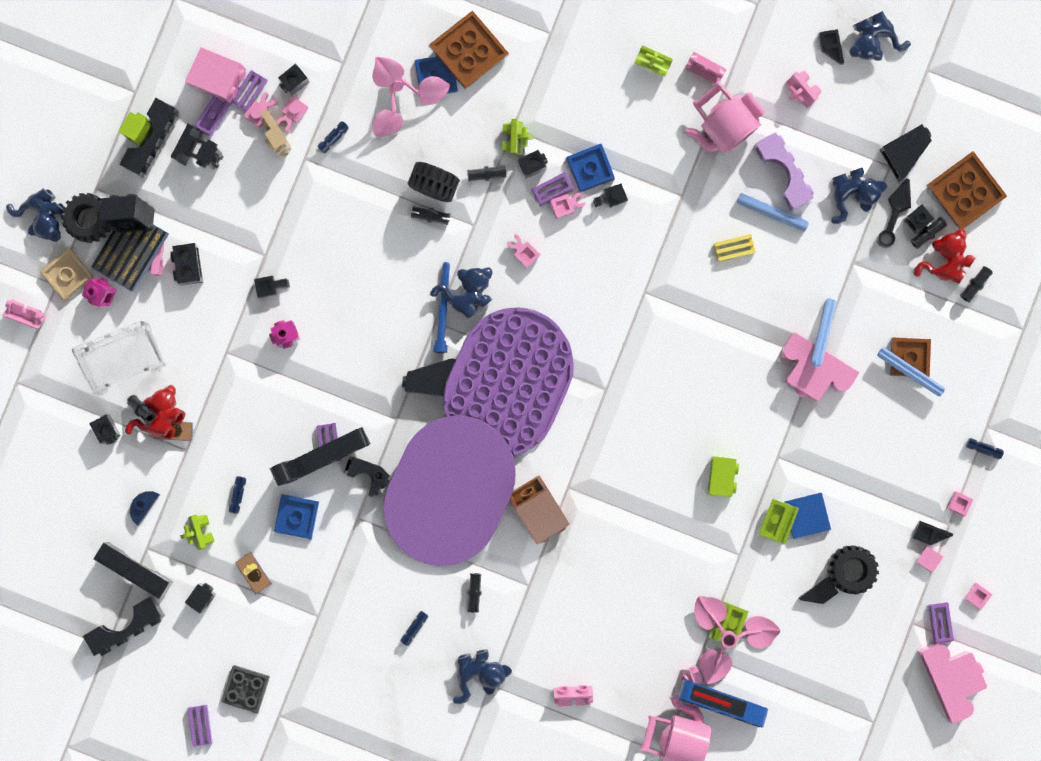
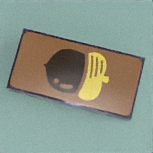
(184, 432)
(253, 573)

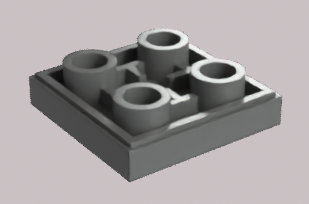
(245, 689)

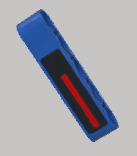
(723, 703)

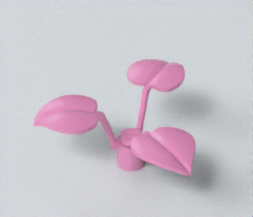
(390, 73)
(710, 612)

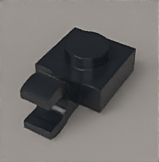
(613, 196)
(268, 286)

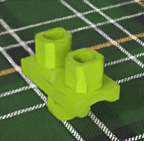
(653, 61)
(519, 137)
(201, 540)

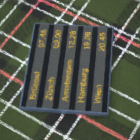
(129, 256)

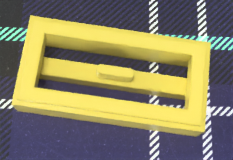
(750, 243)

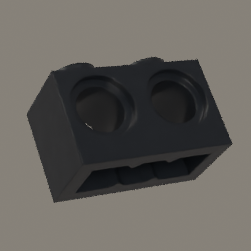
(192, 262)

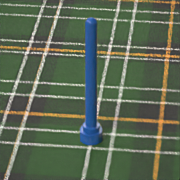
(440, 344)

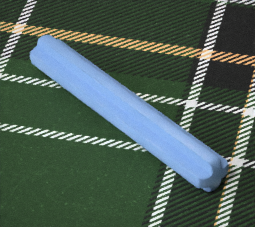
(772, 212)
(823, 332)
(911, 372)

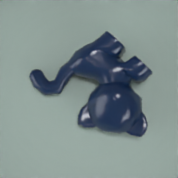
(868, 45)
(866, 192)
(44, 224)
(474, 282)
(490, 674)

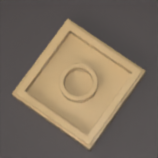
(66, 274)

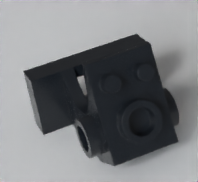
(207, 154)
(356, 466)

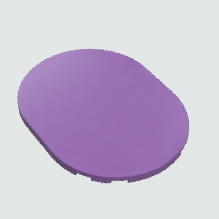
(511, 375)
(449, 490)

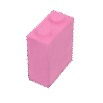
(216, 75)

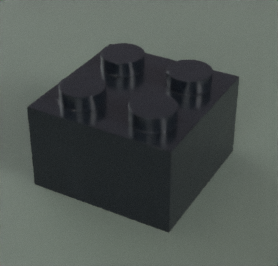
(127, 213)

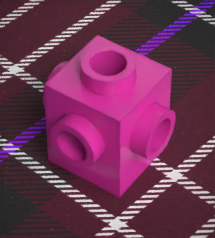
(99, 292)
(291, 334)

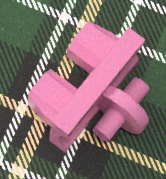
(801, 90)

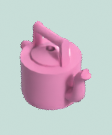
(728, 120)
(682, 737)

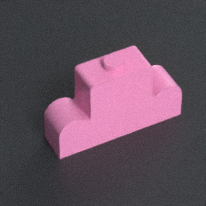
(813, 380)
(953, 679)

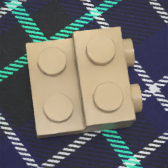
(275, 138)

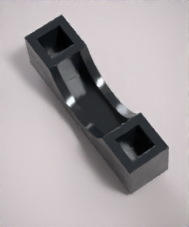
(139, 159)
(136, 573)
(102, 638)

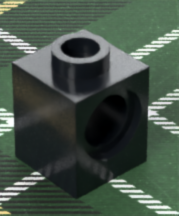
(293, 71)
(529, 171)
(918, 219)
(97, 426)
(200, 597)

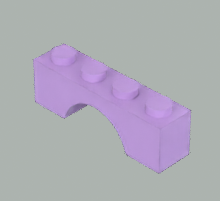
(773, 150)

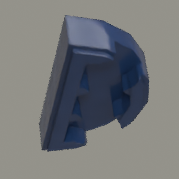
(141, 505)

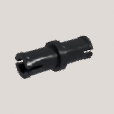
(486, 173)
(430, 215)
(928, 233)
(976, 284)
(141, 409)
(474, 592)

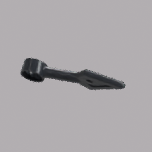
(899, 201)

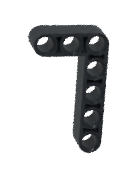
(320, 457)

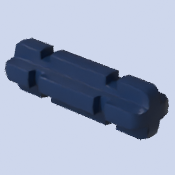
(333, 137)
(985, 448)
(237, 495)
(414, 628)

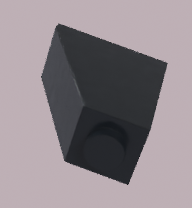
(906, 150)
(428, 379)

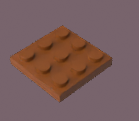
(468, 49)
(966, 190)

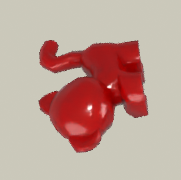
(952, 248)
(163, 405)

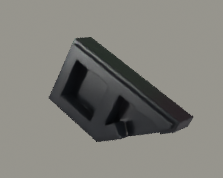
(831, 45)
(930, 534)
(820, 592)

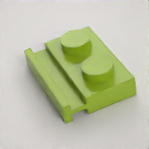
(778, 521)
(734, 622)

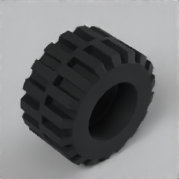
(433, 182)
(72, 213)
(869, 569)

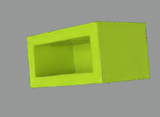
(136, 128)
(722, 476)

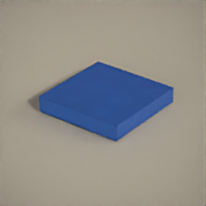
(435, 68)
(590, 168)
(296, 516)
(811, 516)

